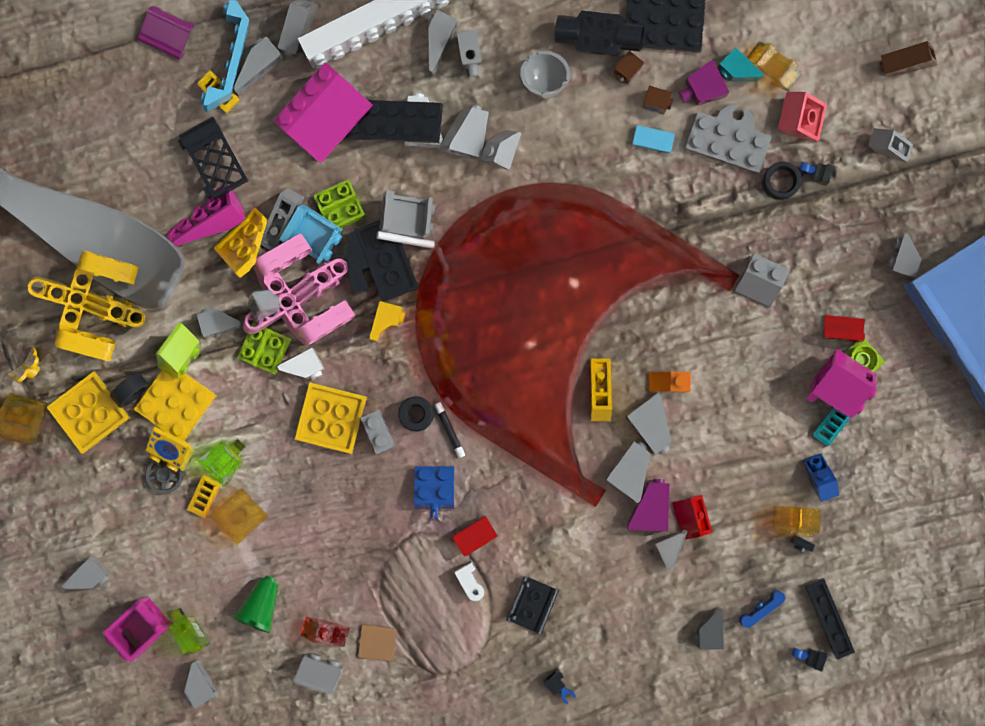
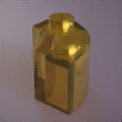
(776, 66)

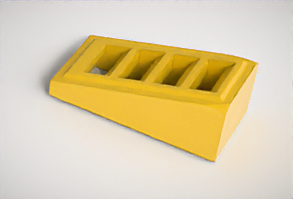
(207, 79)
(205, 479)

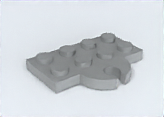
(729, 139)

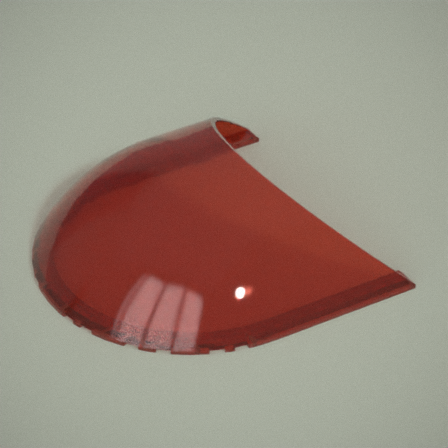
(518, 301)

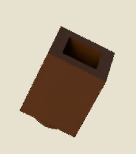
(628, 68)
(657, 100)

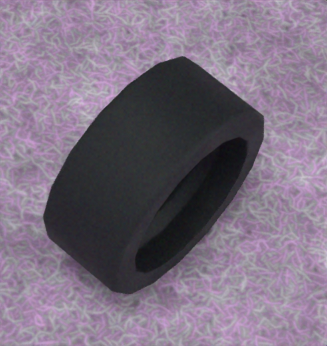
(782, 166)
(129, 390)

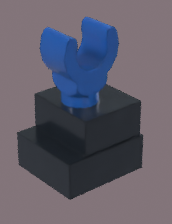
(814, 658)
(556, 684)

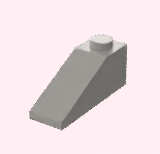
(441, 31)
(259, 61)
(280, 217)

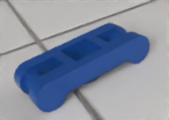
(762, 609)

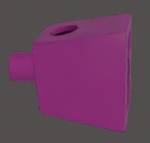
(705, 85)

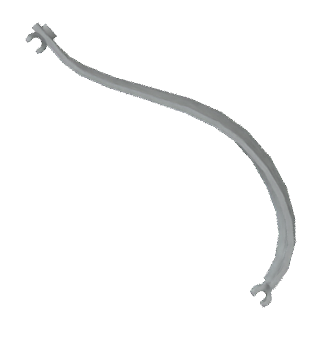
(79, 224)

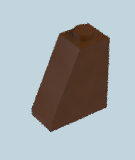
(908, 59)

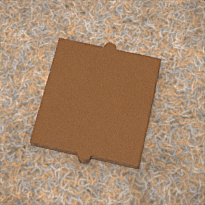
(377, 642)

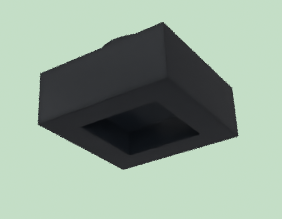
(802, 544)

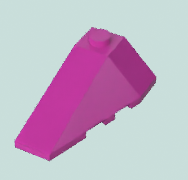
(209, 219)

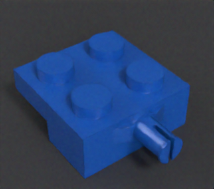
(434, 488)

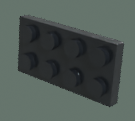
(387, 263)

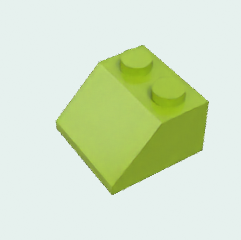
(178, 351)

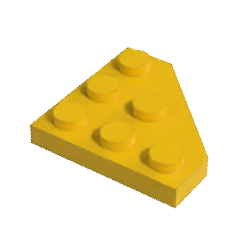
(242, 243)

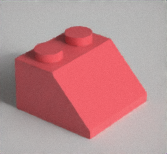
(802, 116)

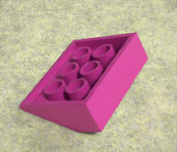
(323, 112)

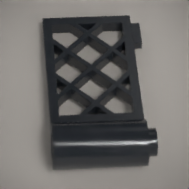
(198, 139)

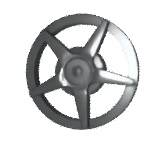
(163, 475)

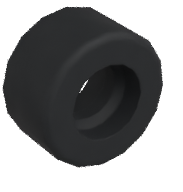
(404, 409)

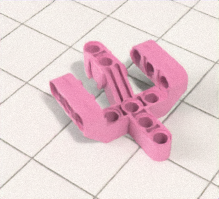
(267, 271)

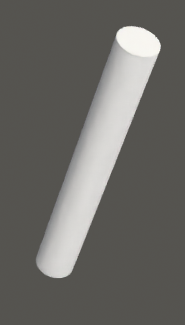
(405, 239)

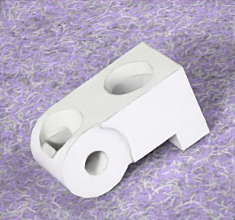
(472, 588)

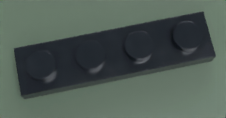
(829, 618)

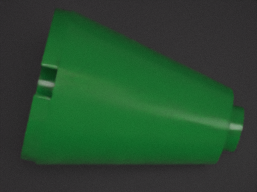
(259, 605)

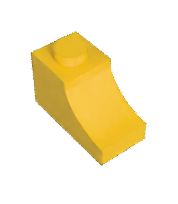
(386, 317)

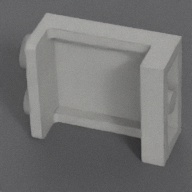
(406, 215)

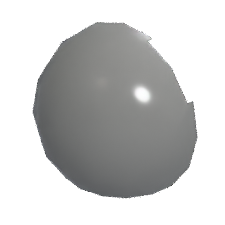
(544, 74)

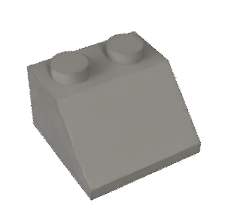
(762, 280)
(319, 673)

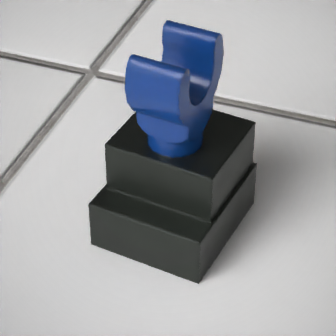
(821, 173)

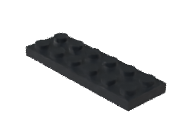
(399, 122)

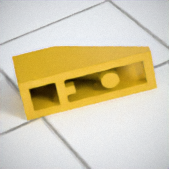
(600, 390)

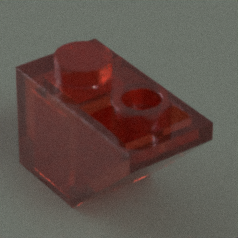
(324, 632)

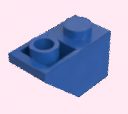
(821, 477)

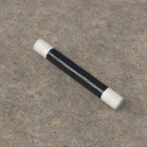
(449, 430)

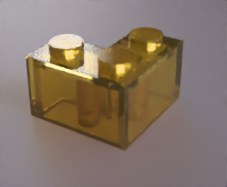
(799, 519)

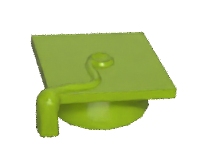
(865, 355)

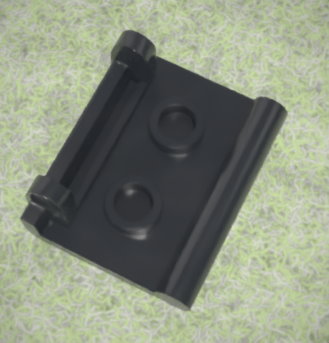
(532, 604)

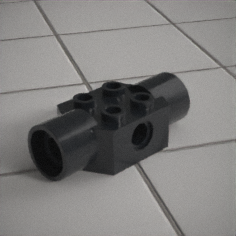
(599, 33)

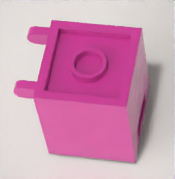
(843, 384)
(144, 622)

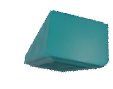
(826, 420)

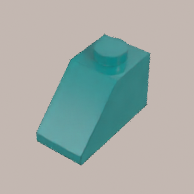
(739, 68)

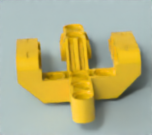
(67, 335)

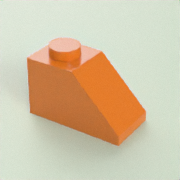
(669, 381)

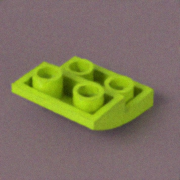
(340, 204)
(264, 349)

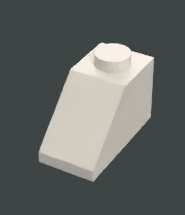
(304, 365)

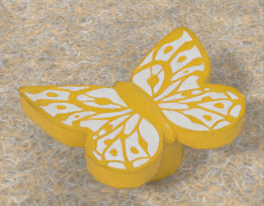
(28, 368)

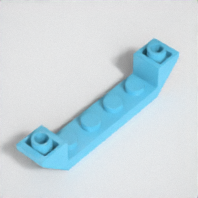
(216, 97)

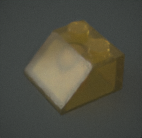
(21, 418)
(239, 516)

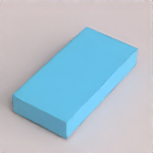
(653, 139)

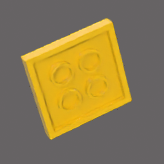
(175, 403)
(88, 412)
(330, 418)

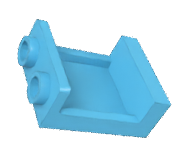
(317, 231)

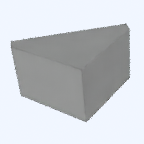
(671, 547)

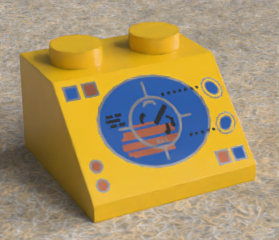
(169, 450)

